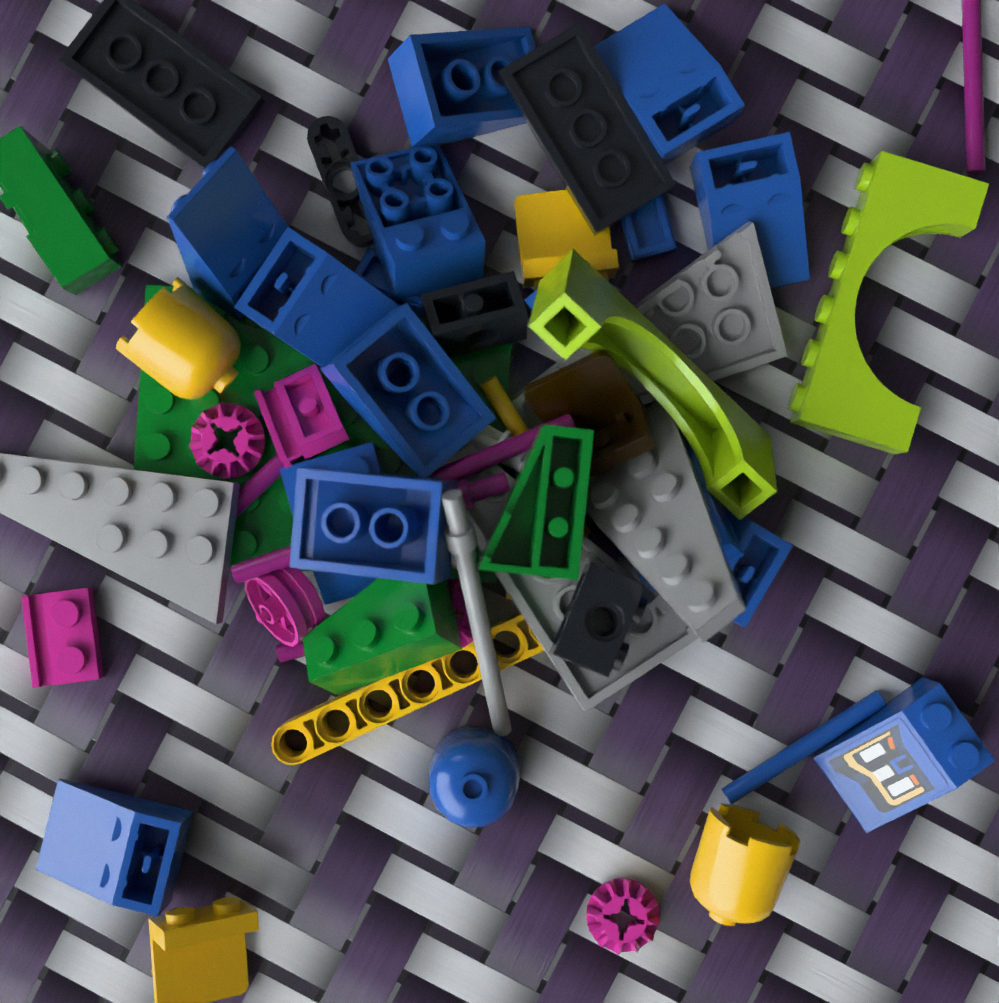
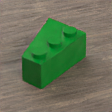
(55, 213)
(545, 509)
(381, 634)

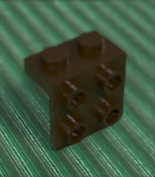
(597, 400)

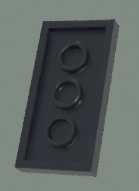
(162, 80)
(586, 128)

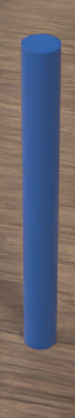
(804, 747)

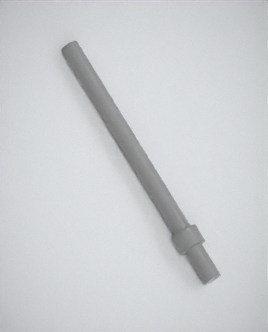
(461, 542)

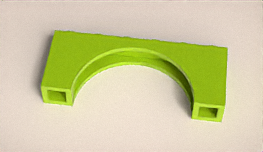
(584, 311)
(838, 388)

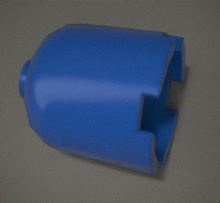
(474, 776)

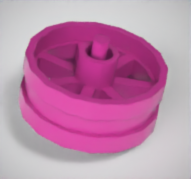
(285, 604)

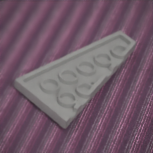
(712, 311)
(141, 524)
(664, 528)
(546, 599)

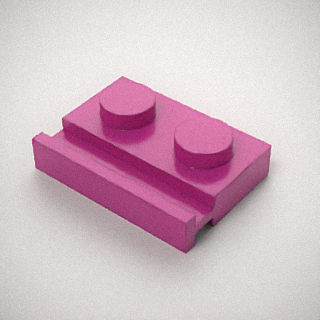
(301, 416)
(62, 637)

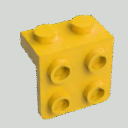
(550, 228)
(201, 951)

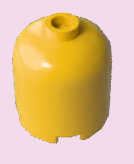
(183, 343)
(741, 865)

